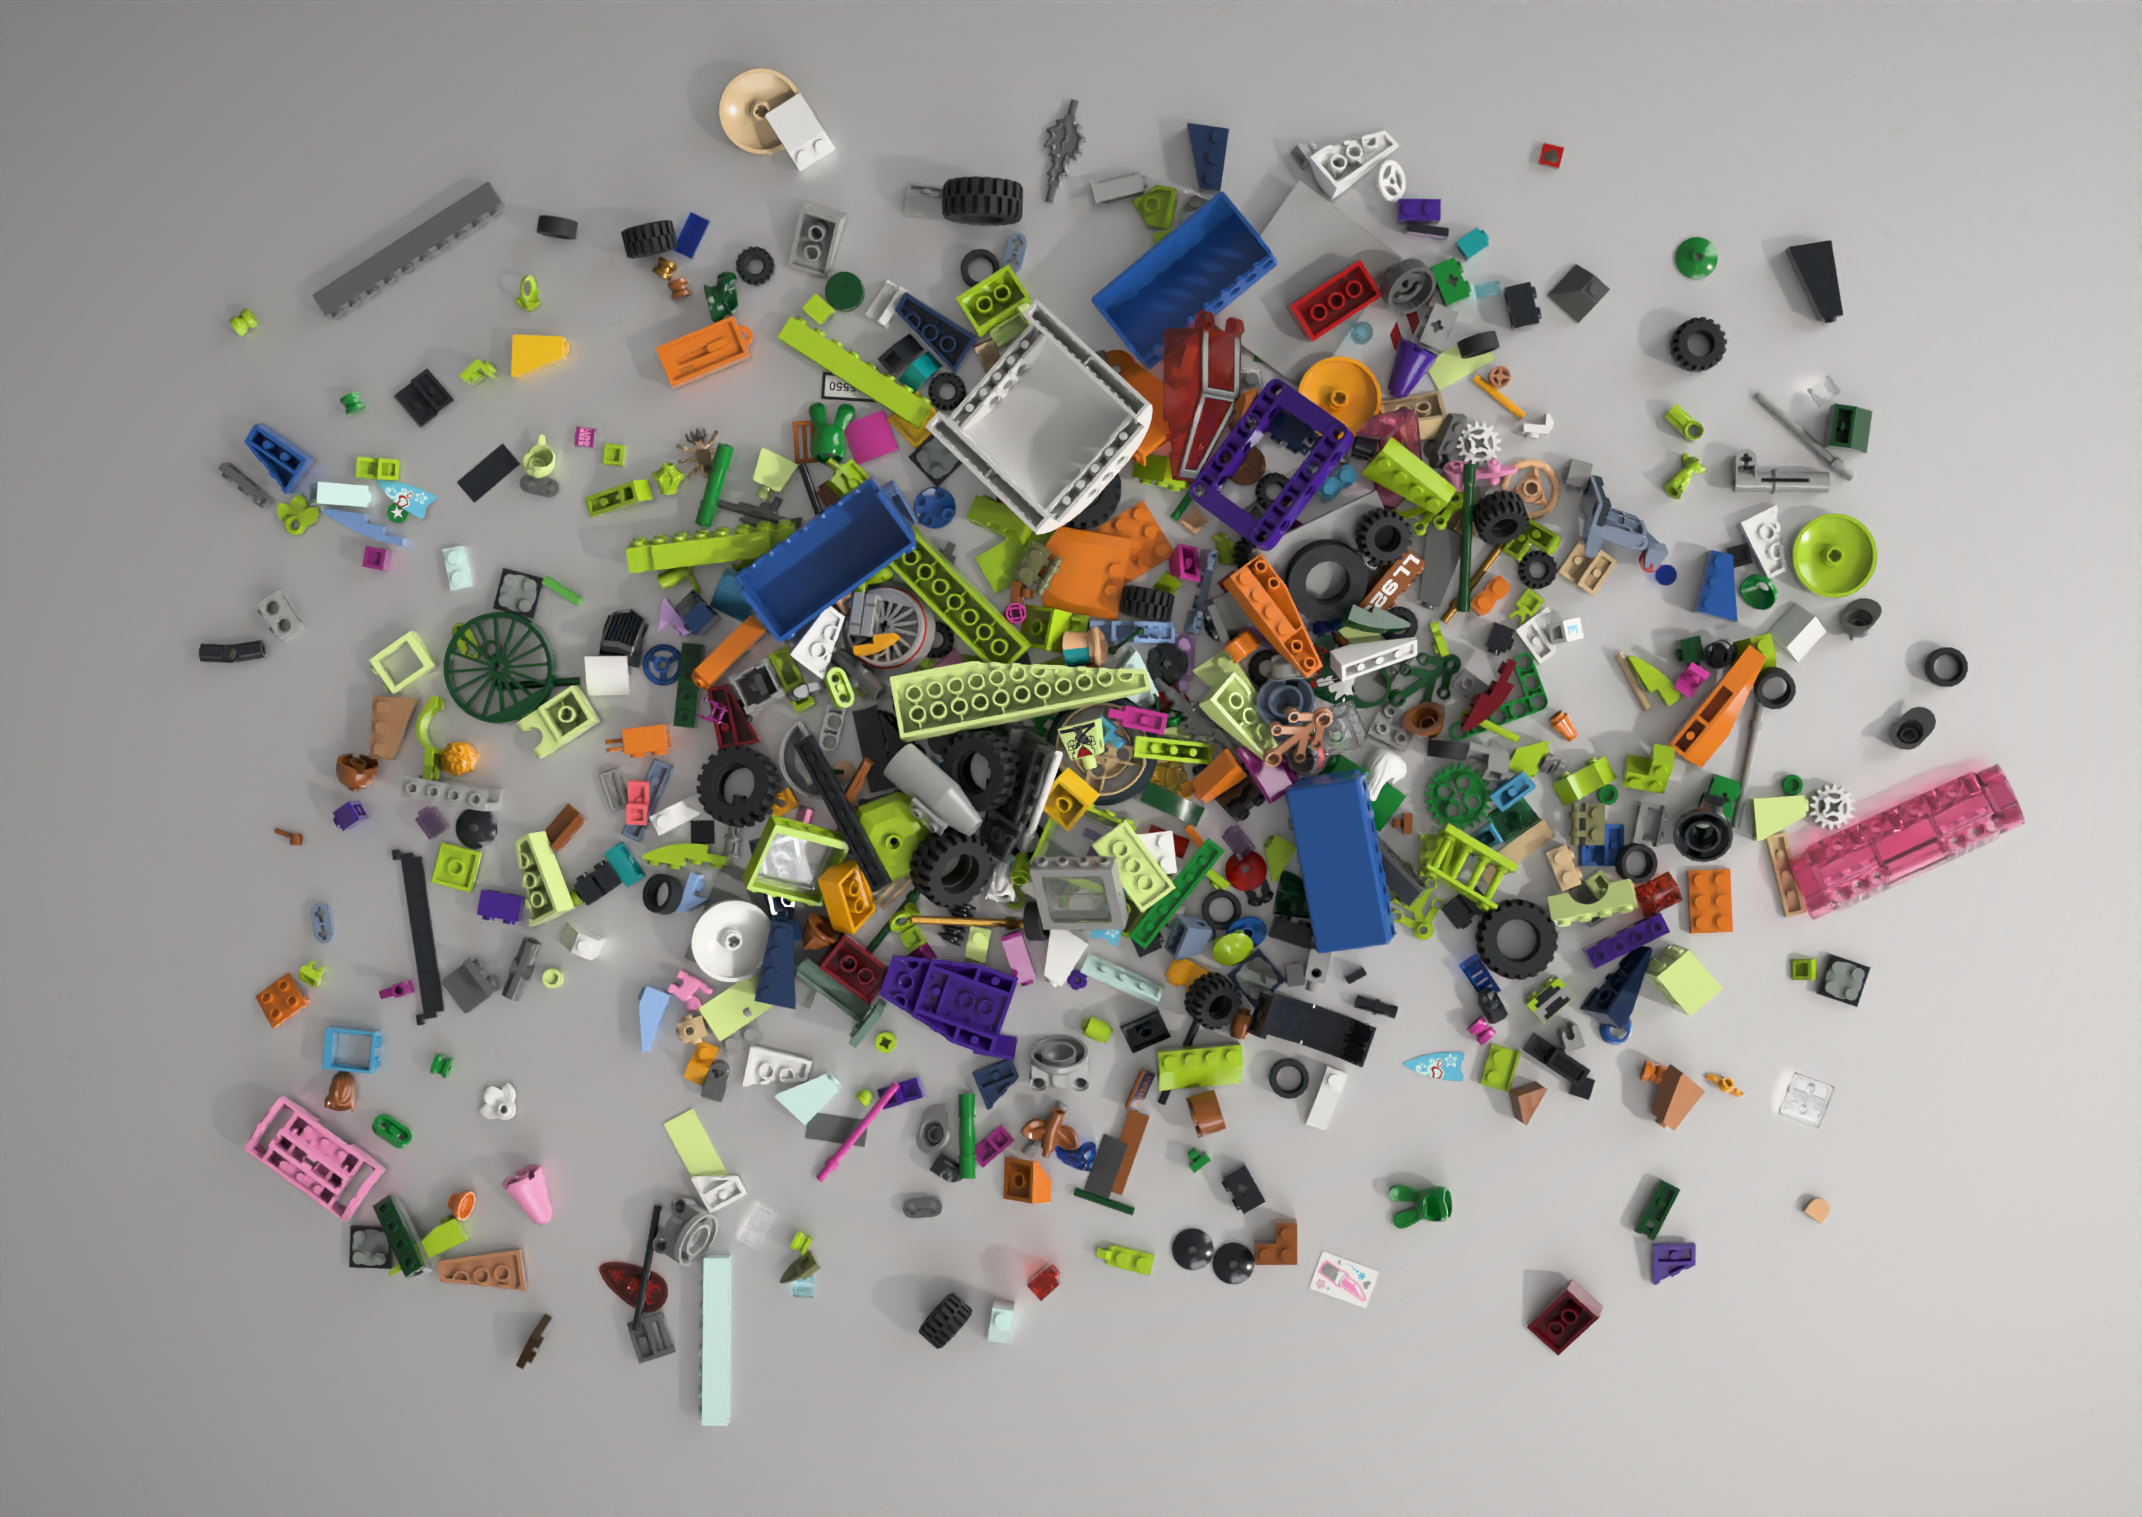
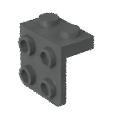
(1226, 617)
(470, 984)

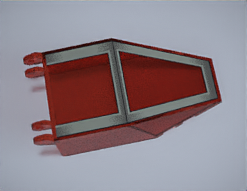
(1199, 389)

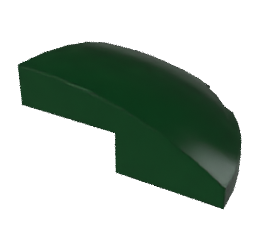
(1291, 896)

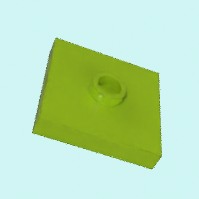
(456, 867)

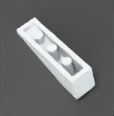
(1366, 657)

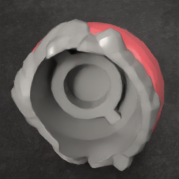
(1313, 760)

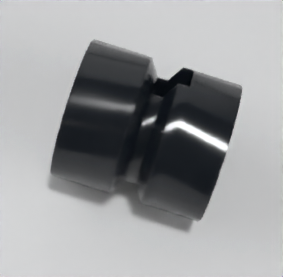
(1720, 653)

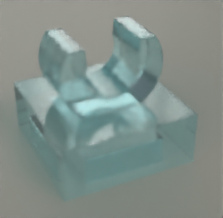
(804, 1289)

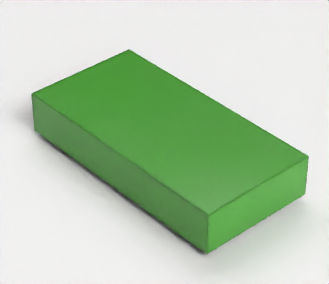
(562, 590)

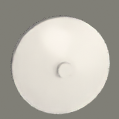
(730, 940)

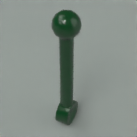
(1113, 649)

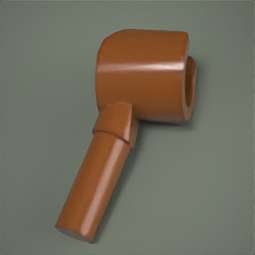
(295, 838)

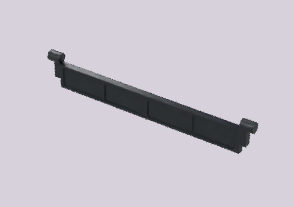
(422, 935)

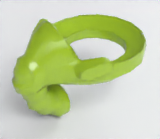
(530, 301)

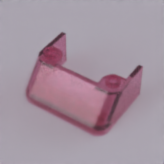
(1404, 428)

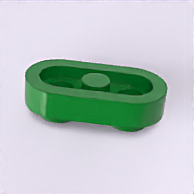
(392, 1131)

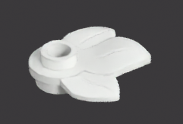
(496, 1100)

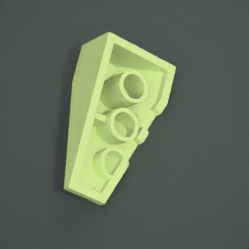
(1234, 711)

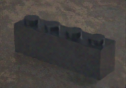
(873, 746)

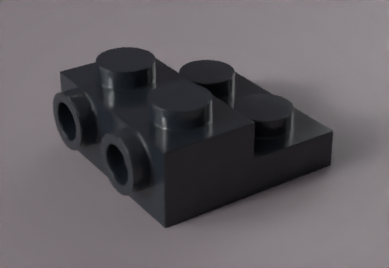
(1241, 798)

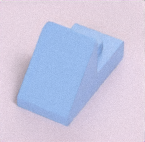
(691, 899)

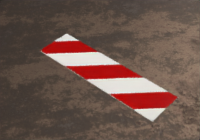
(1407, 324)

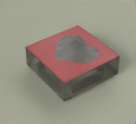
(1551, 155)

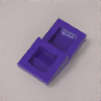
(908, 1091)

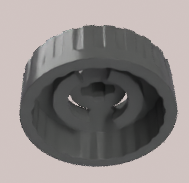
(1411, 278)

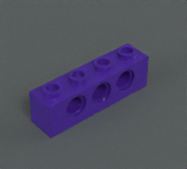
(1625, 940)

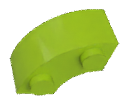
(1584, 780)

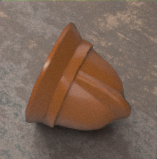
(1425, 720)
(818, 932)

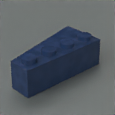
(942, 334)
(777, 971)

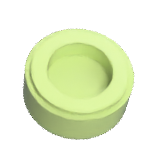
(552, 977)

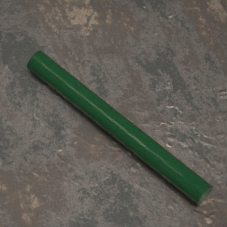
(558, 682)

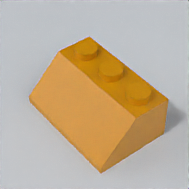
(846, 896)

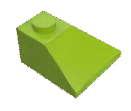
(1763, 644)

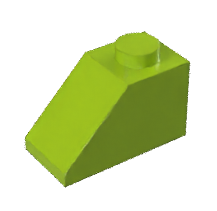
(1277, 855)

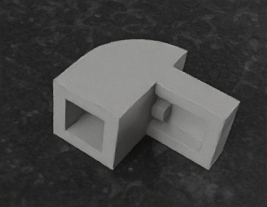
(1493, 757)

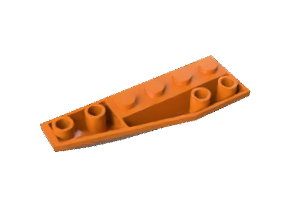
(1273, 612)
(1718, 711)

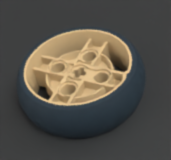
(1111, 763)

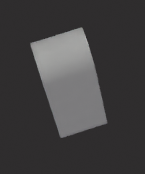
(827, 730)

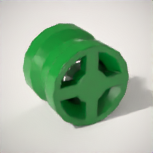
(352, 403)
(441, 1065)

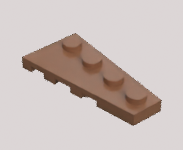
(493, 1269)

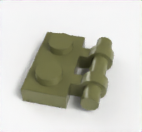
(1033, 563)
(1592, 823)

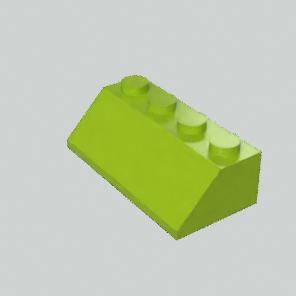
(1199, 1065)

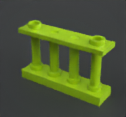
(1485, 856)

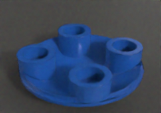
(934, 507)

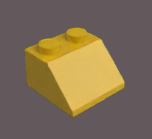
(1069, 799)

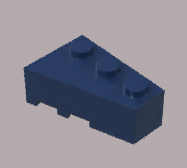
(1208, 153)

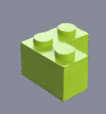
(1158, 471)
(1649, 773)

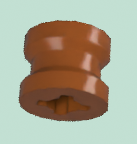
(679, 289)

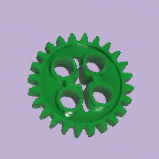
(1475, 788)

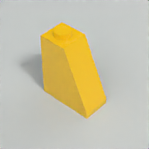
(535, 353)

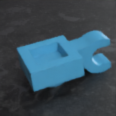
(1109, 733)

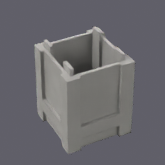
(754, 701)

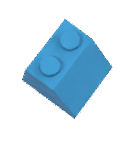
(729, 599)

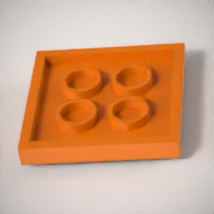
(1148, 542)

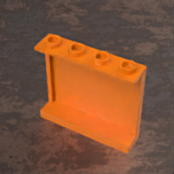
(1152, 391)

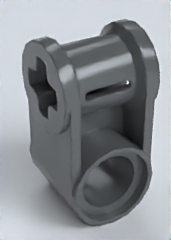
(715, 1085)

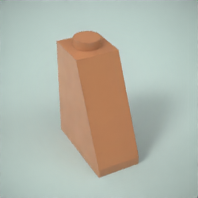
(1675, 1098)

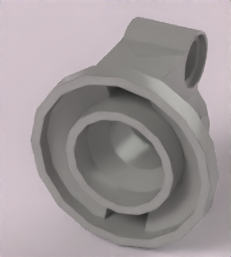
(1059, 1064)
(687, 1232)

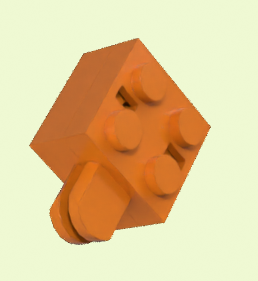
(642, 740)

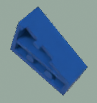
(280, 456)
(1717, 588)

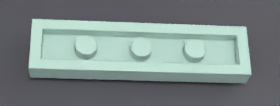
(1122, 979)

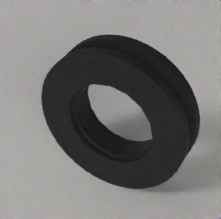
(1309, 557)

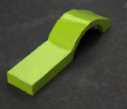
(431, 755)

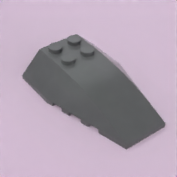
(1006, 824)

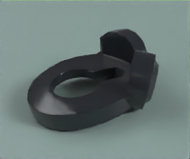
(1266, 896)

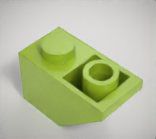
(1528, 758)

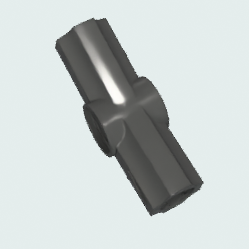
(521, 969)

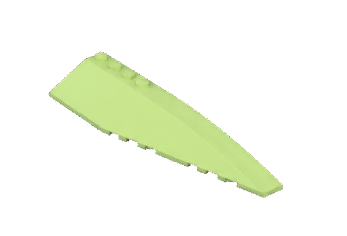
(999, 693)

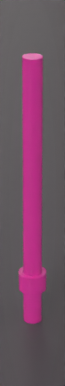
(833, 1161)

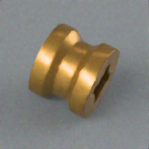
(664, 268)

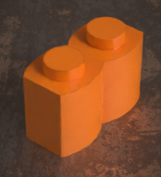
(1485, 600)

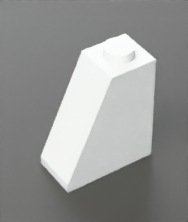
(581, 941)
(1062, 955)

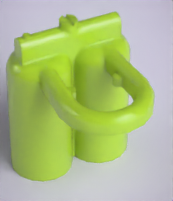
(676, 575)

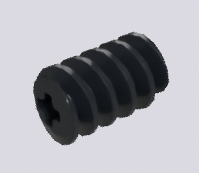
(952, 932)

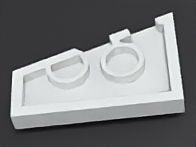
(818, 641)
(773, 1066)

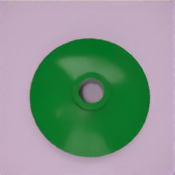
(1689, 265)

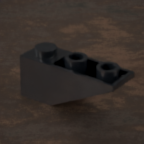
(892, 734)

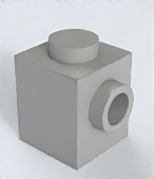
(1577, 475)

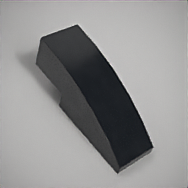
(1556, 1059)

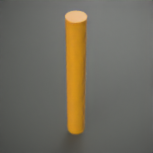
(1499, 396)

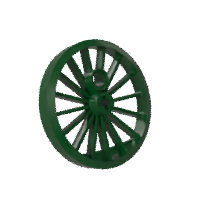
(520, 708)

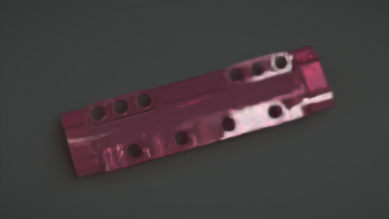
(1906, 842)

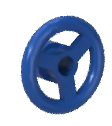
(663, 681)

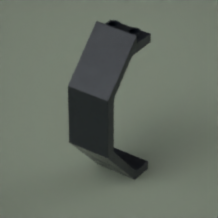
(1311, 1027)

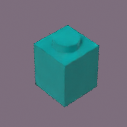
(1472, 243)

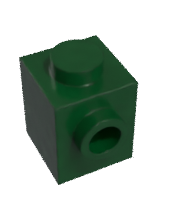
(1689, 650)

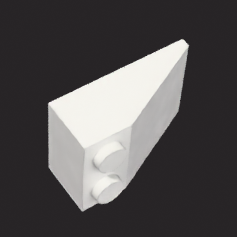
(799, 131)

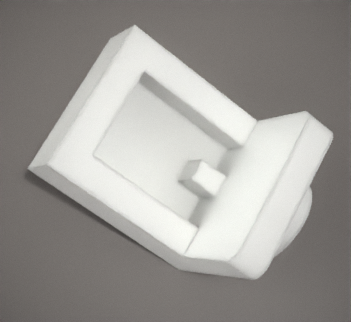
(1535, 430)

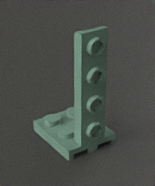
(864, 1014)

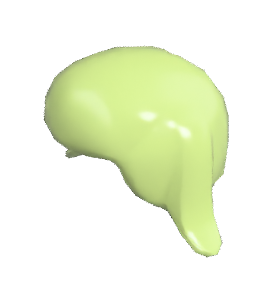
(539, 459)

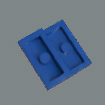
(1602, 854)

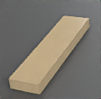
(1521, 847)
(1788, 891)

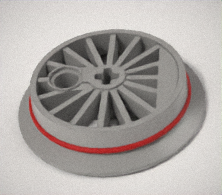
(904, 596)

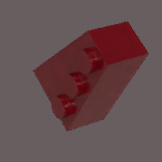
(735, 728)

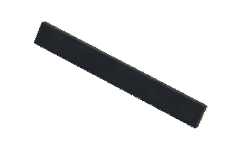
(843, 813)

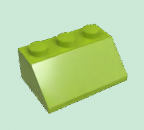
(993, 300)

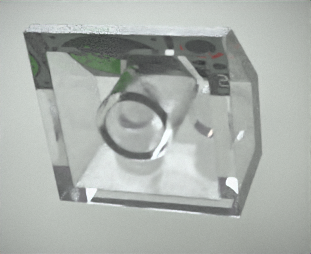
(1345, 730)

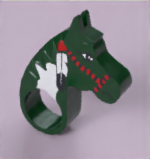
(1328, 685)

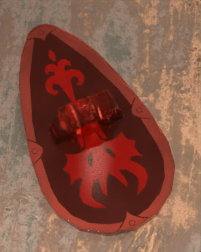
(625, 1282)

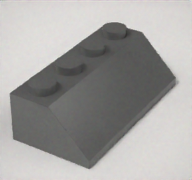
(1401, 877)

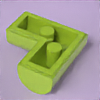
(1534, 535)

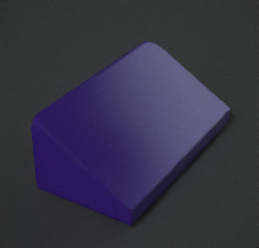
(1004, 1047)

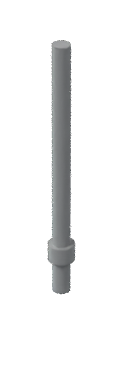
(1835, 463)
(1755, 726)

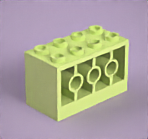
(1682, 979)

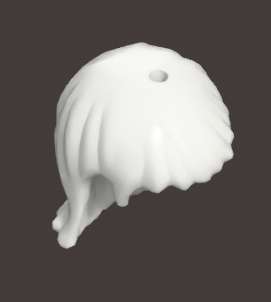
(1382, 766)

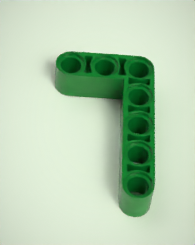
(1525, 701)

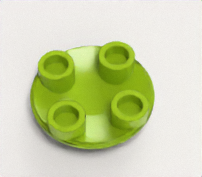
(1232, 948)

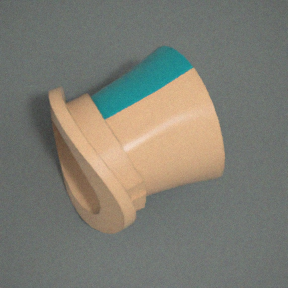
(1085, 647)

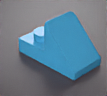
(1512, 790)

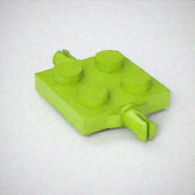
(845, 476)

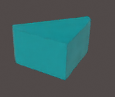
(920, 371)

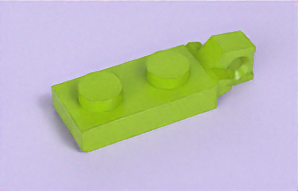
(1127, 1258)

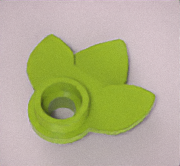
(297, 511)

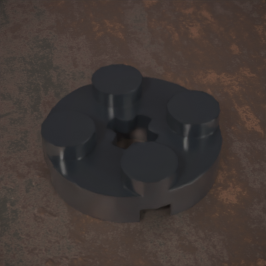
(1172, 653)

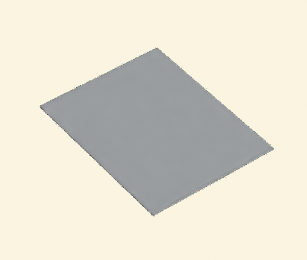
(1311, 246)

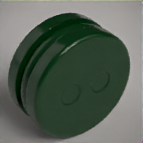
(844, 291)

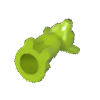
(1676, 486)
(881, 576)

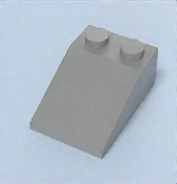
(816, 239)

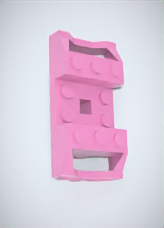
(306, 1139)

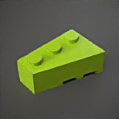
(998, 519)

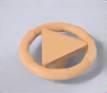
(1531, 488)

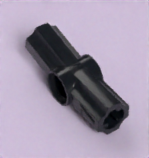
(244, 652)

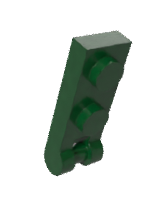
(1657, 1209)

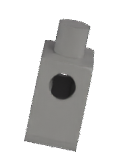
(1313, 961)

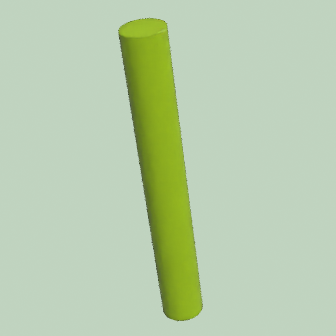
(1496, 729)

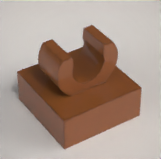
(1019, 593)
(1404, 823)

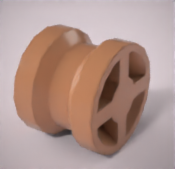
(1503, 377)

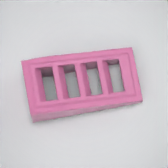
(805, 814)

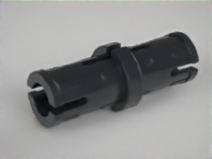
(1376, 1006)

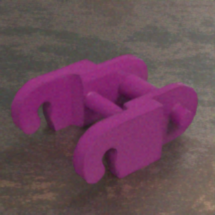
(715, 705)

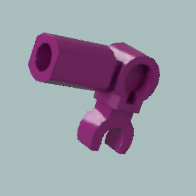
(397, 990)

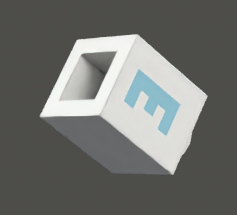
(1565, 631)

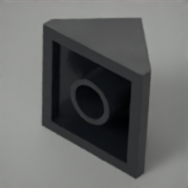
(1145, 1030)

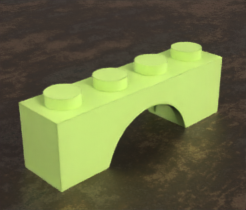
(1618, 898)

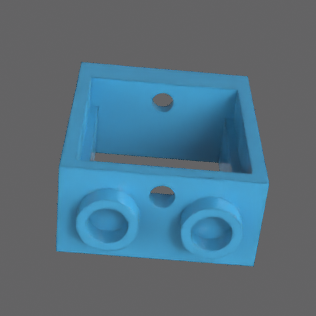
(330, 1050)

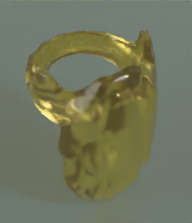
(1170, 775)

